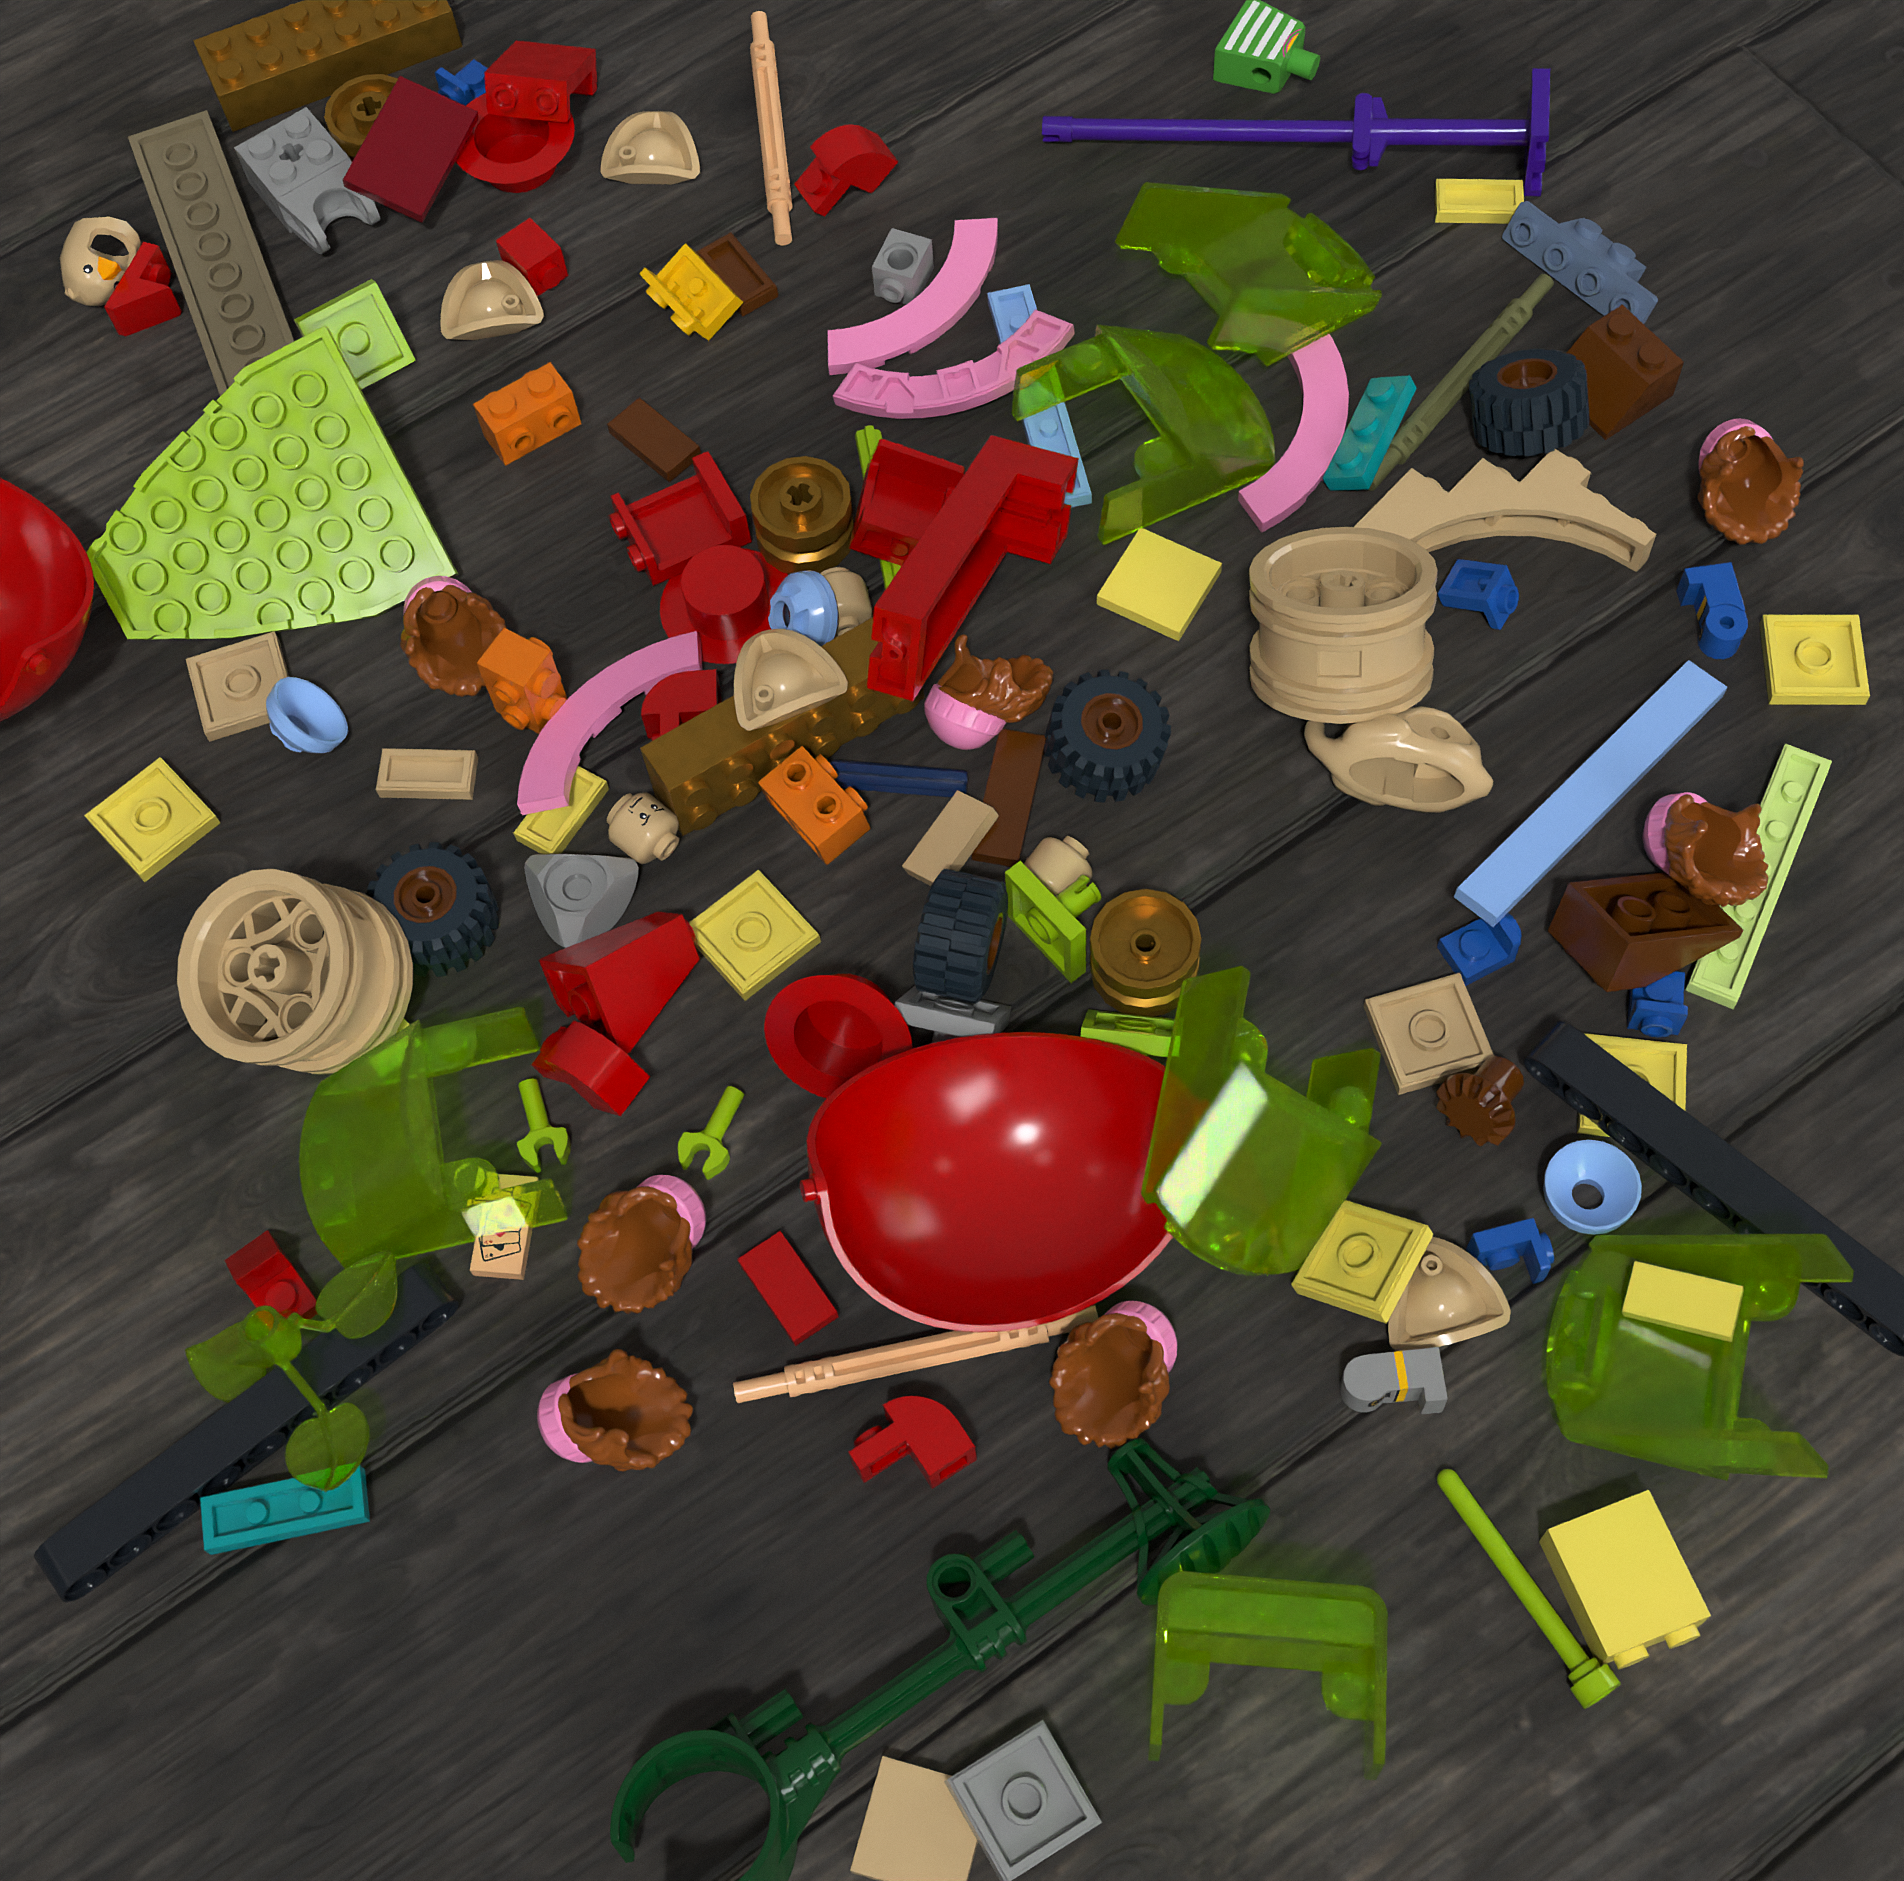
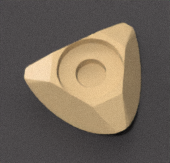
(650, 150)
(488, 302)
(782, 677)
(1447, 1301)

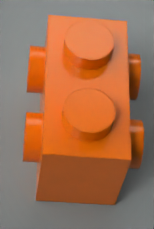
(527, 413)
(522, 680)
(815, 804)

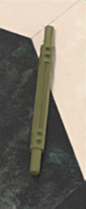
(1457, 381)

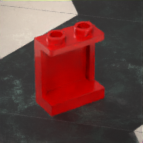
(537, 80)
(900, 500)
(680, 521)

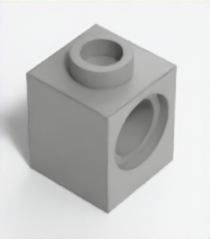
(902, 266)

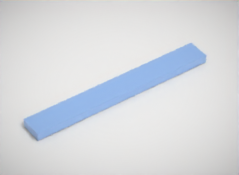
(1589, 794)

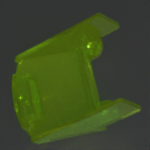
(1255, 263)
(1203, 409)
(376, 1150)
(1242, 1158)
(1673, 1390)

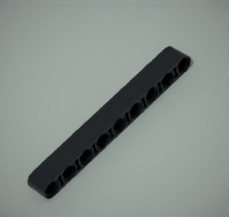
(1712, 1172)
(235, 1441)

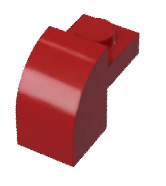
(843, 159)
(679, 700)
(591, 1067)
(918, 1429)

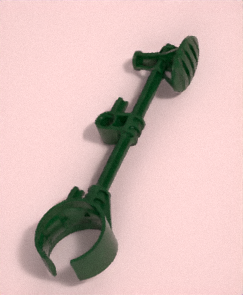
(978, 1627)

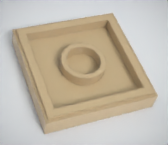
(235, 683)
(1428, 1032)
(913, 1828)

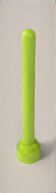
(1589, 1678)

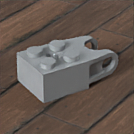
(301, 178)

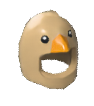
(89, 274)

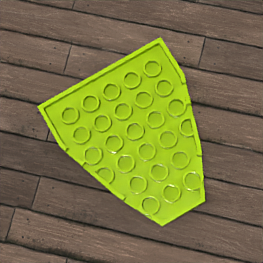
(269, 512)

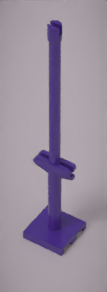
(1368, 131)

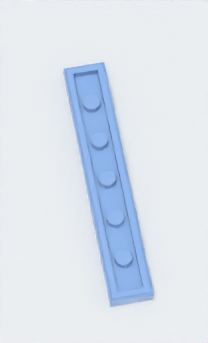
(1052, 426)

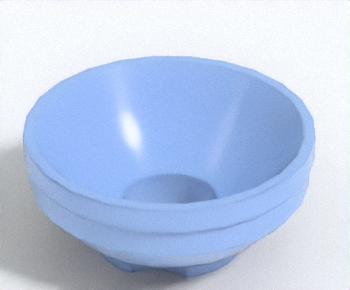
(810, 606)
(305, 716)
(1599, 1166)

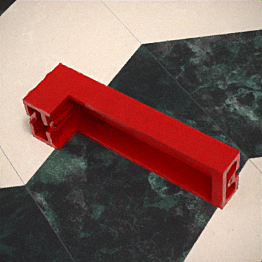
(1001, 505)

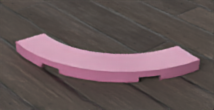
(930, 312)
(956, 387)
(1315, 442)
(556, 751)

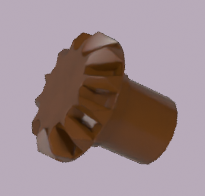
(1482, 1101)

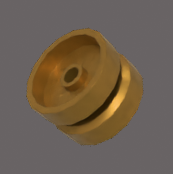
(355, 108)
(802, 515)
(1144, 951)

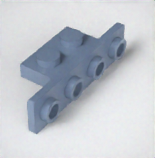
(1581, 260)

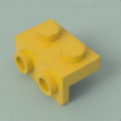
(693, 292)

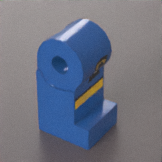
(1717, 607)

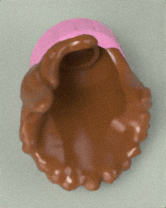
(1747, 482)
(448, 634)
(983, 695)
(1707, 848)
(640, 1243)
(1114, 1374)
(615, 1414)

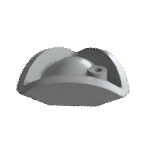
(579, 893)

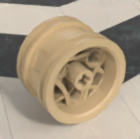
(1342, 624)
(277, 992)

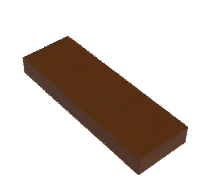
(1011, 794)

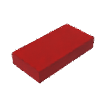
(788, 1288)

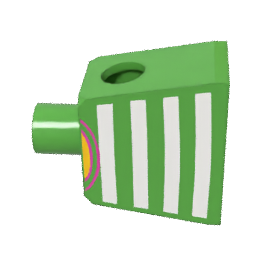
(1263, 49)

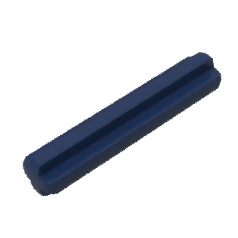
(900, 778)

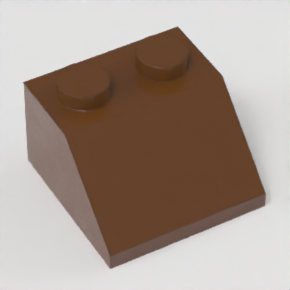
(1625, 370)

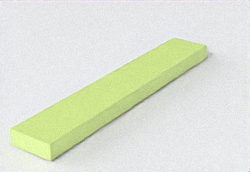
(1783, 820)

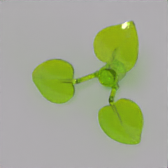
(357, 1303)

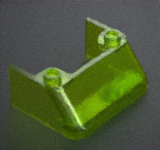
(1274, 1626)

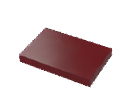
(410, 149)

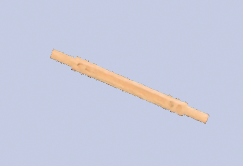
(771, 128)
(900, 1358)

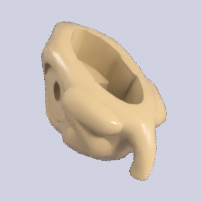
(1404, 760)

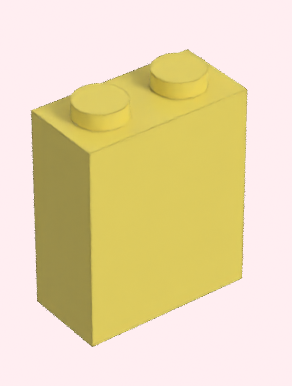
(1625, 1580)

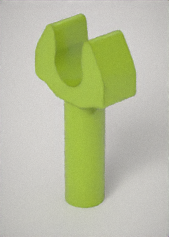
(540, 1130)
(711, 1137)

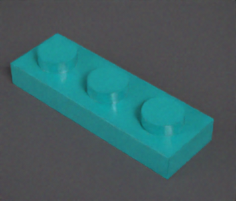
(1369, 433)
(280, 1512)

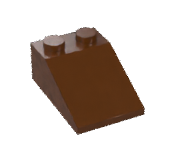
(1637, 928)

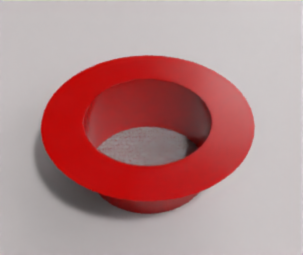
(512, 150)
(721, 597)
(832, 1029)

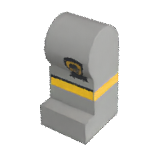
(1395, 1378)

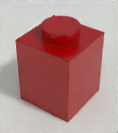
(533, 255)

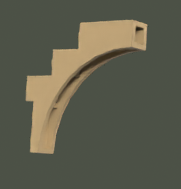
(1490, 503)

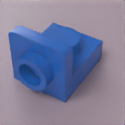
(465, 85)
(1482, 589)
(1481, 948)
(1658, 1007)
(1505, 1244)

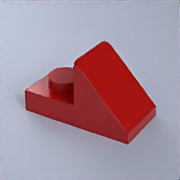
(143, 293)
(271, 1278)

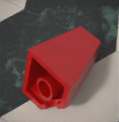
(623, 975)

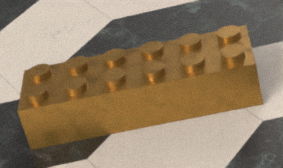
(316, 48)
(718, 764)

